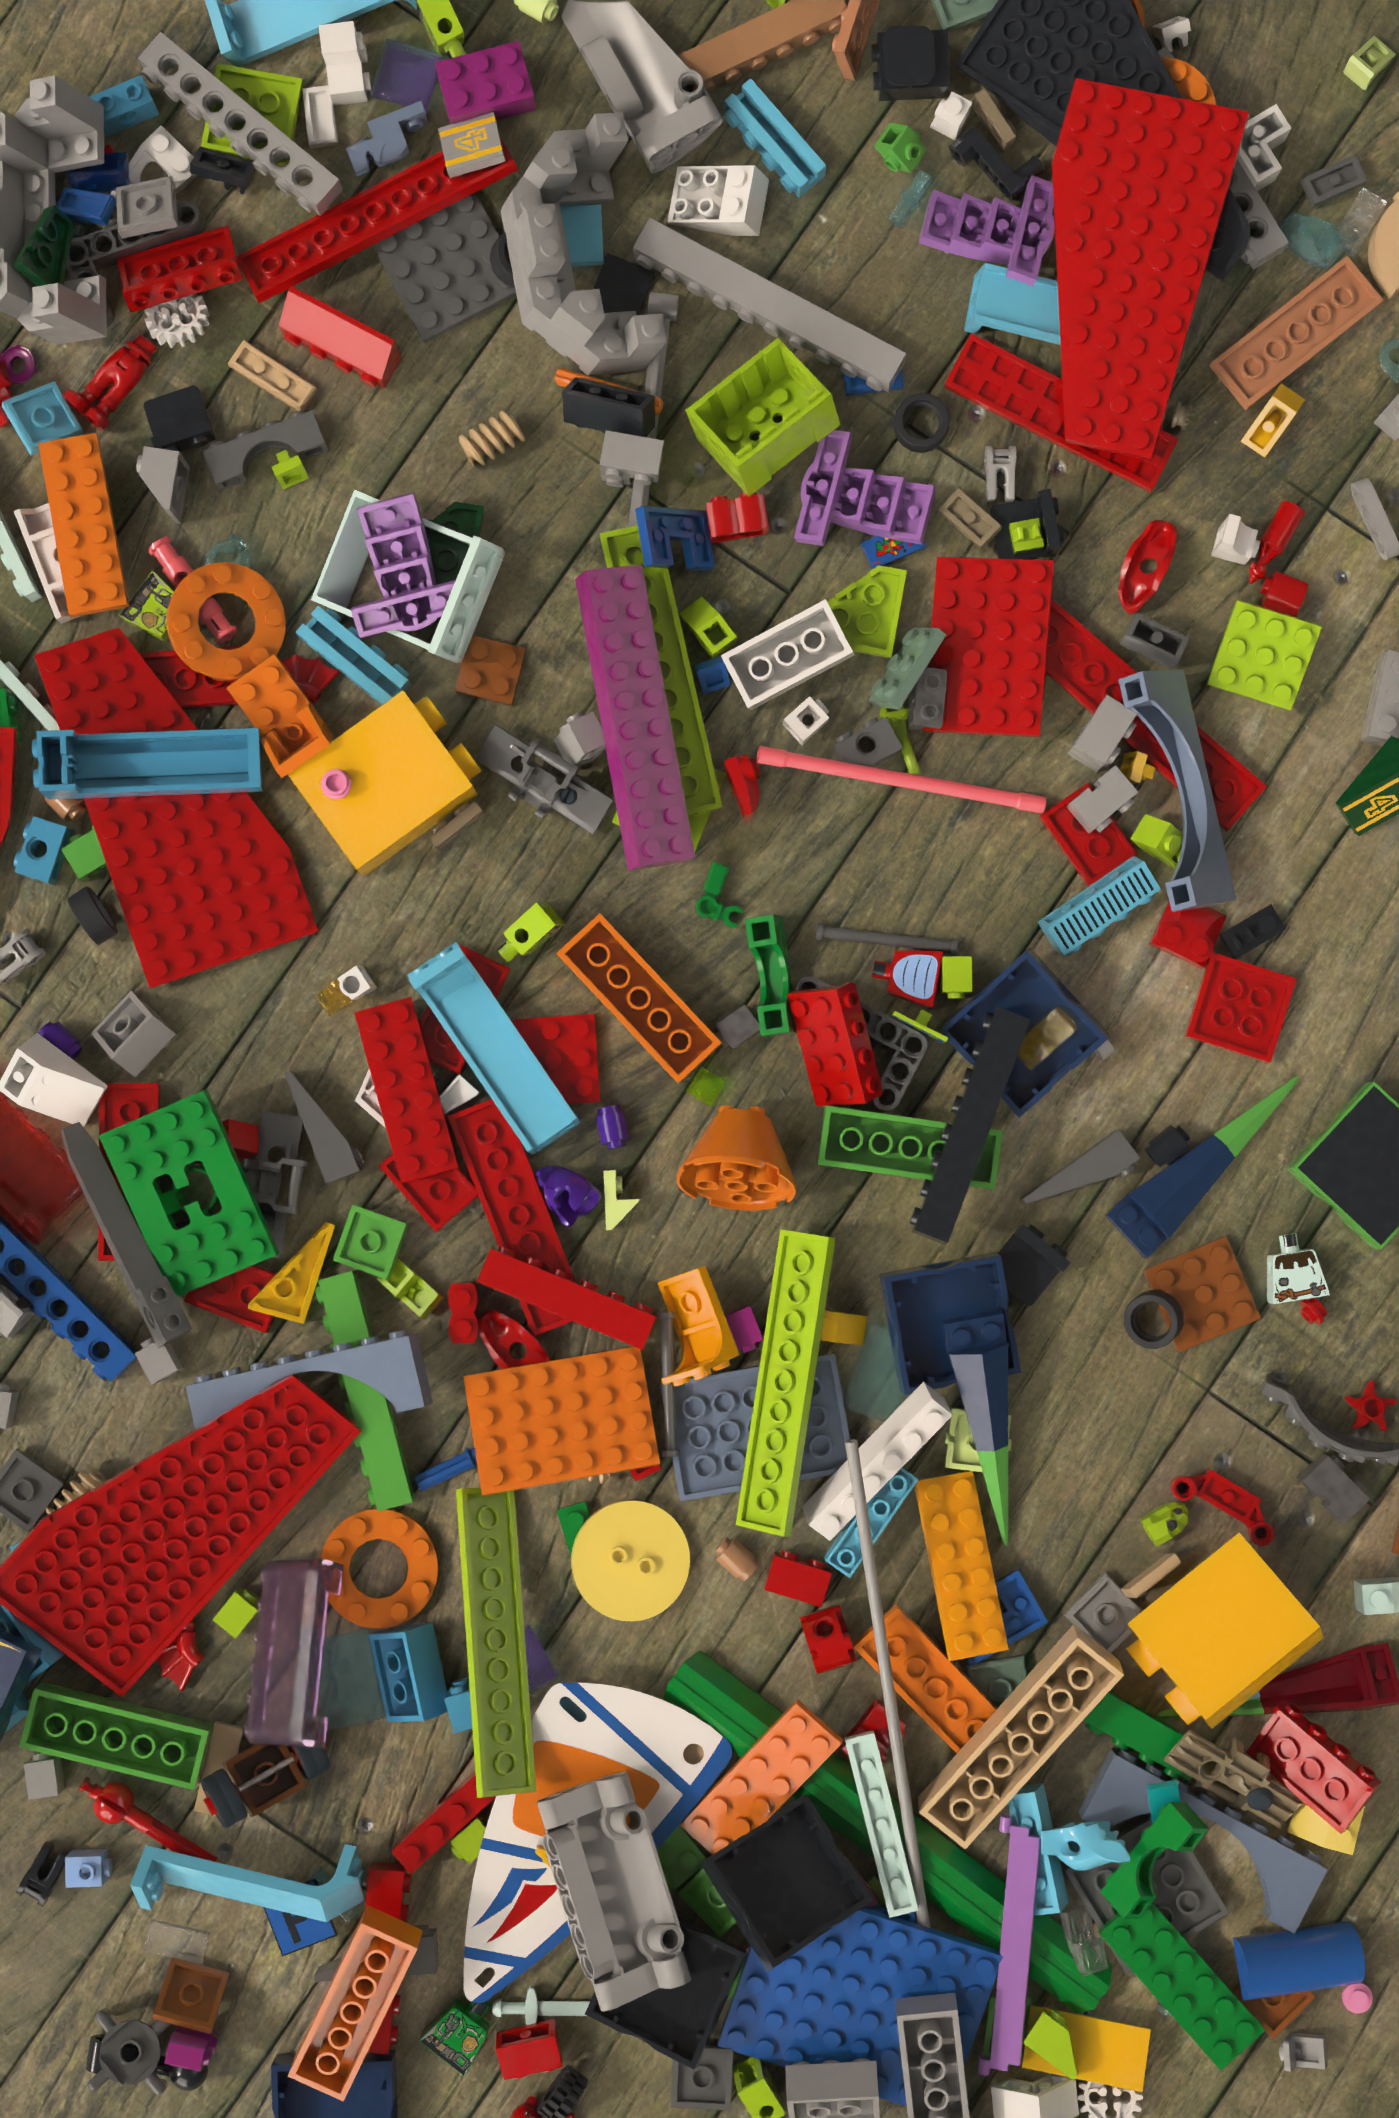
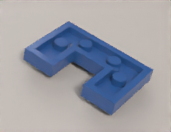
(664, 524)
(1021, 1611)

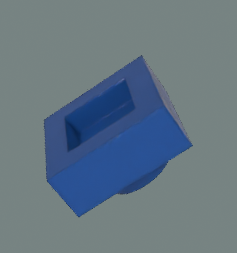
(712, 675)

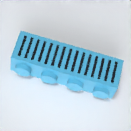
(1099, 906)

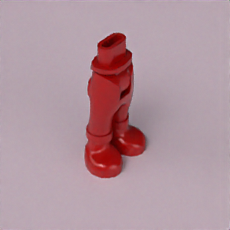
(124, 369)

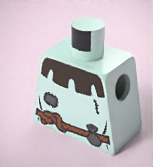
(1294, 1273)

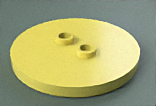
(630, 1560)

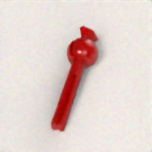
(116, 1804)

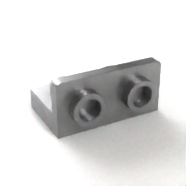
(927, 700)

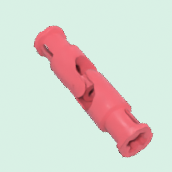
(175, 569)

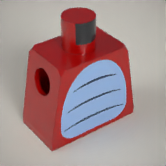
(911, 975)

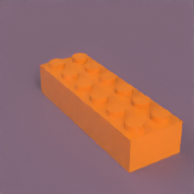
(639, 998)
(355, 2003)

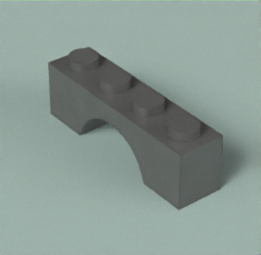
(232, 459)

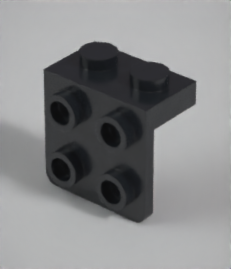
(179, 420)
(1041, 507)
(1030, 1263)

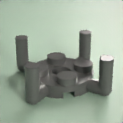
(111, 2058)

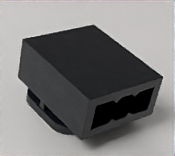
(911, 63)

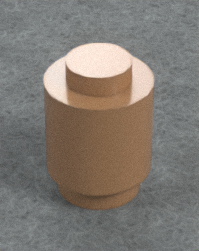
(68, 808)
(736, 1558)

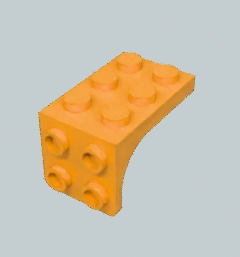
(698, 1324)

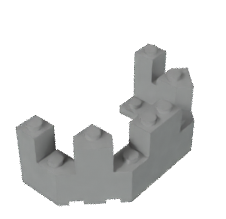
(47, 135)
(572, 172)

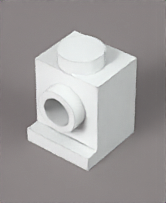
(951, 115)
(811, 708)

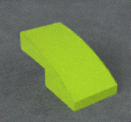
(412, 1289)

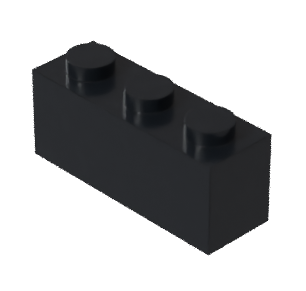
(608, 408)

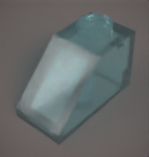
(1312, 239)

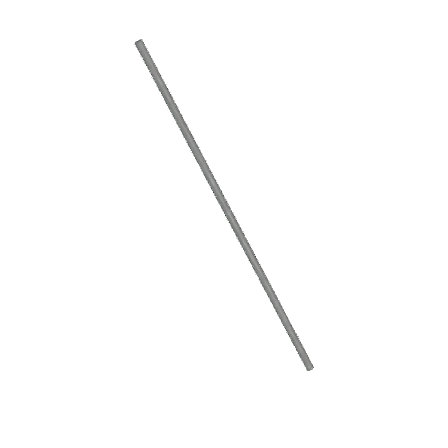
(887, 1680)

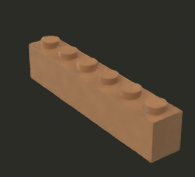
(762, 40)

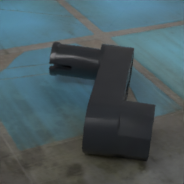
(975, 147)

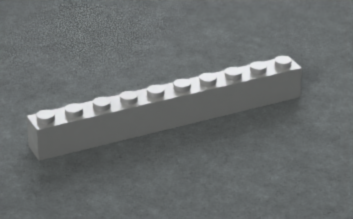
(768, 305)

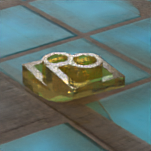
(1045, 1037)

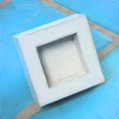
(1170, 29)

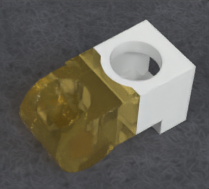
(345, 990)

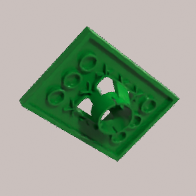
(166, 1145)

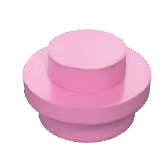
(336, 784)
(1357, 1998)

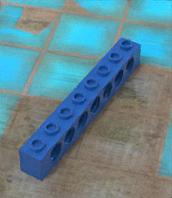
(79, 1308)

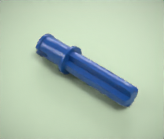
(446, 1469)

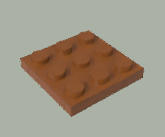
(1208, 1290)

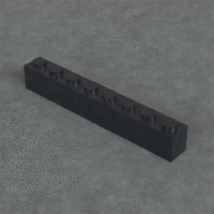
(970, 1125)

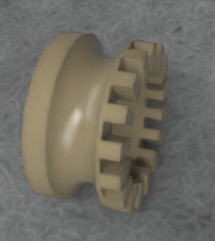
(1180, 414)

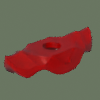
(1154, 543)
(500, 1333)

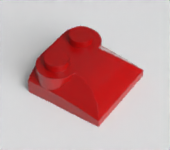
(743, 777)
(1188, 933)

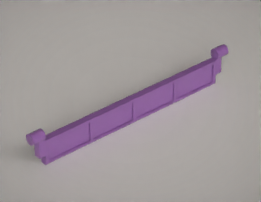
(1015, 1948)

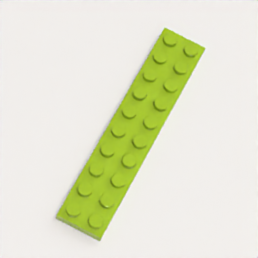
(694, 758)
(785, 1382)
(495, 1643)

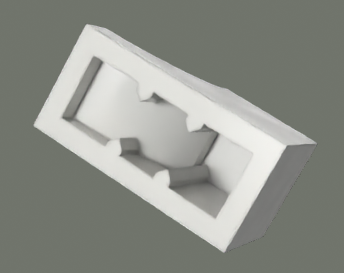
(1235, 541)

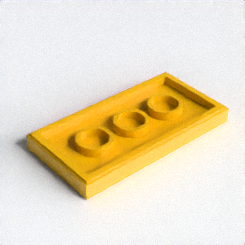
(1103, 2050)

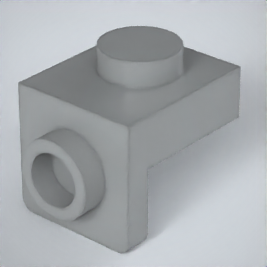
(1304, 2051)

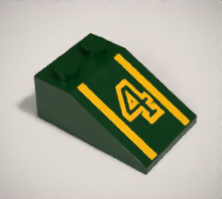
(1374, 792)

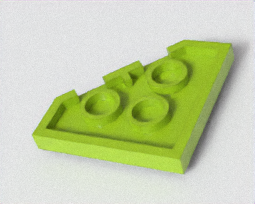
(871, 610)

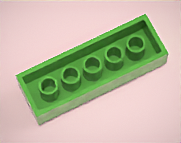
(894, 1145)
(117, 1735)

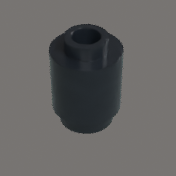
(1167, 1145)

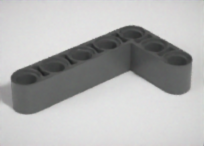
(96, 260)
(896, 1044)

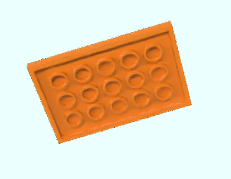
(561, 1420)

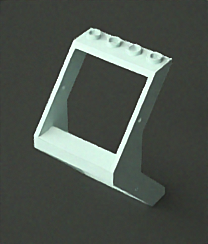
(464, 603)

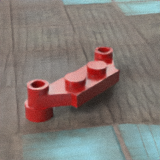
(1229, 1499)

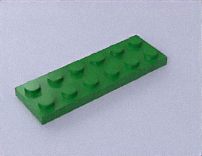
(1183, 1984)

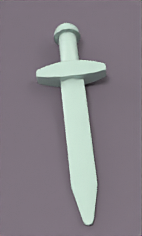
(532, 2008)

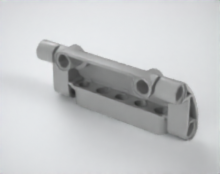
(613, 1890)

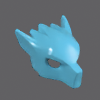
(1091, 1845)

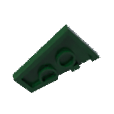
(47, 249)

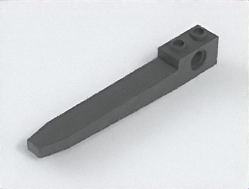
(147, 1285)

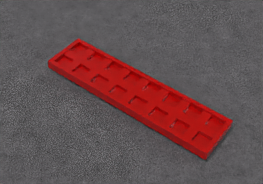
(1035, 402)

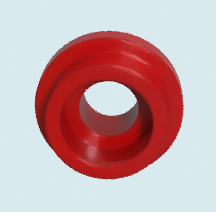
(1313, 1311)

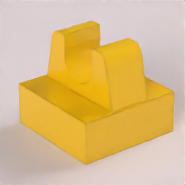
(1134, 767)

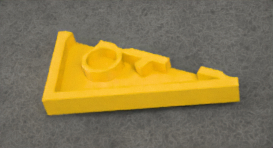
(293, 1287)

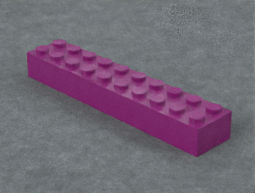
(634, 717)

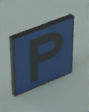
(296, 1931)

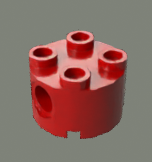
(828, 1639)

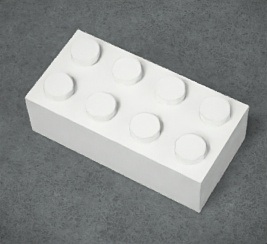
(787, 655)

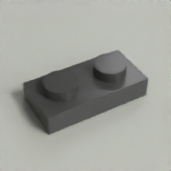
(1333, 181)

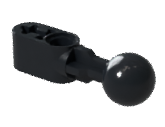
(182, 2078)

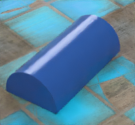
(1299, 1962)

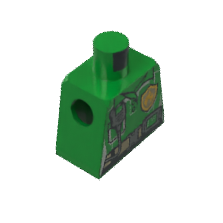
(457, 2033)

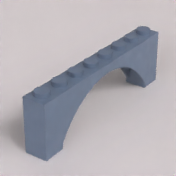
(1166, 709)
(388, 1366)
(1286, 1873)

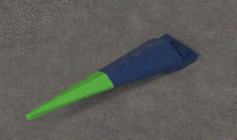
(1164, 1201)
(980, 1367)

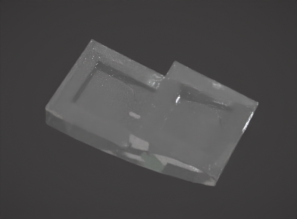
(1360, 220)
(1084, 1946)

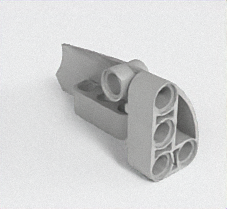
(642, 80)

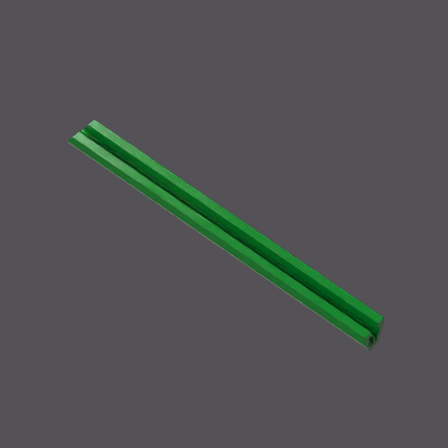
(950, 1875)

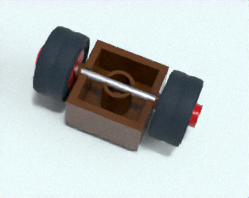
(260, 1780)

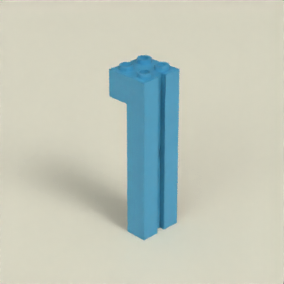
(147, 763)

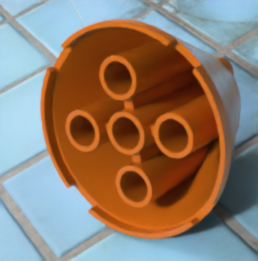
(738, 1163)

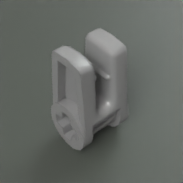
(1000, 461)
(26, 955)

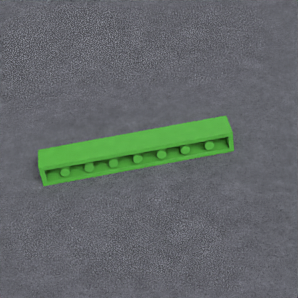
(371, 1411)

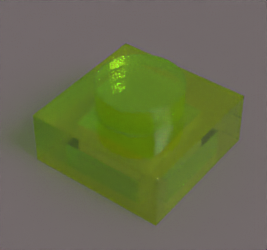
(706, 1086)

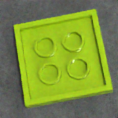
(270, 94)
(1264, 654)

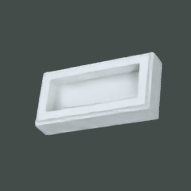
(320, 117)

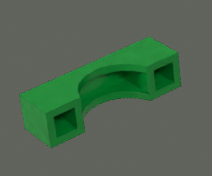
(769, 949)
(1131, 1885)

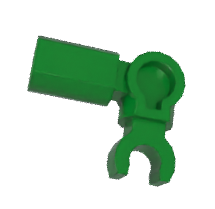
(713, 886)

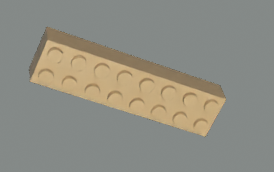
(1020, 1736)

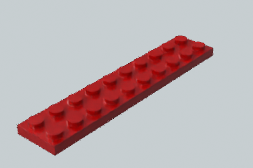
(361, 223)
(1092, 671)

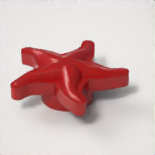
(1370, 1407)

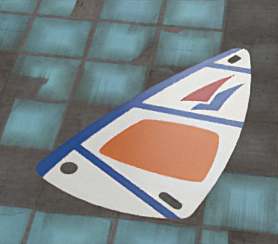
(513, 1896)

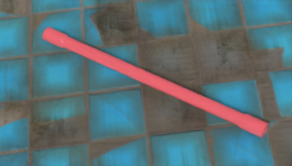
(783, 758)

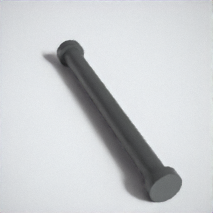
(886, 939)
(668, 1389)

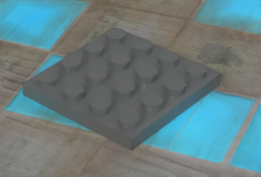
(445, 267)
(1178, 1880)

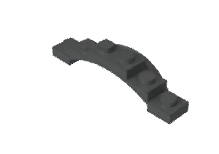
(1321, 1434)

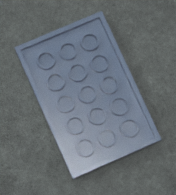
(716, 1424)

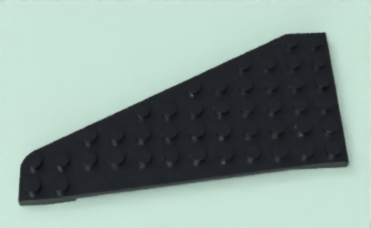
(1037, 49)

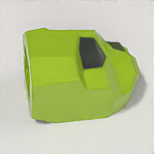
(1165, 1522)

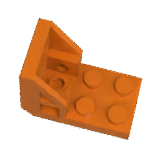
(282, 712)

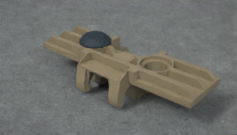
(1247, 1777)

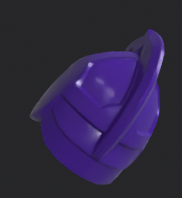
(567, 1193)

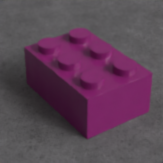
(486, 83)

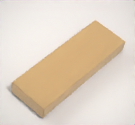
(272, 376)
(223, 1745)

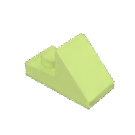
(1368, 62)
(615, 1209)

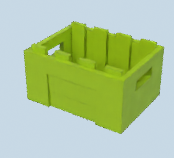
(748, 402)

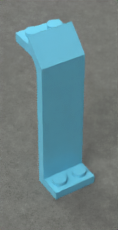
(261, 27)
(1014, 305)
(493, 1048)
(251, 1887)

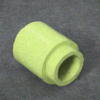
(539, 9)

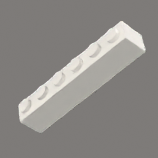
(880, 1459)

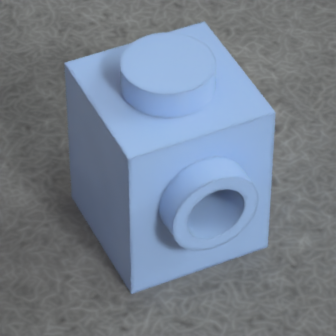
(87, 1868)

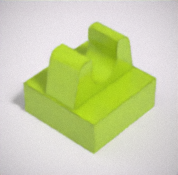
(289, 470)
(1026, 536)

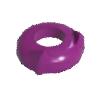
(15, 352)

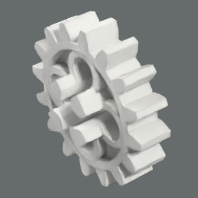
(189, 308)
(1097, 2108)

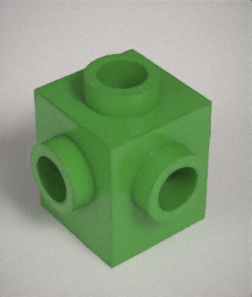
(900, 147)

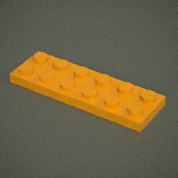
(961, 1566)

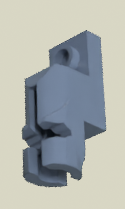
(387, 138)

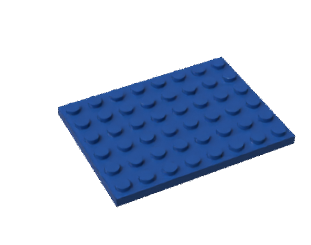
(842, 1993)

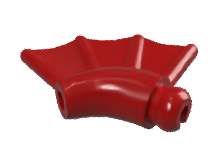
(310, 675)
(181, 1657)

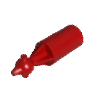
(1276, 537)

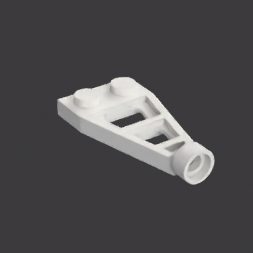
(168, 154)

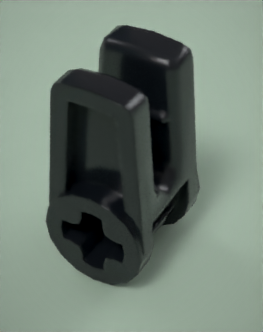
(35, 1883)

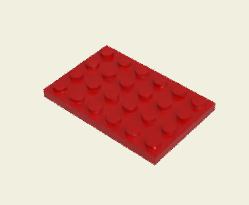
(993, 643)

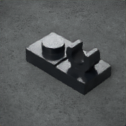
(223, 168)
(1252, 932)

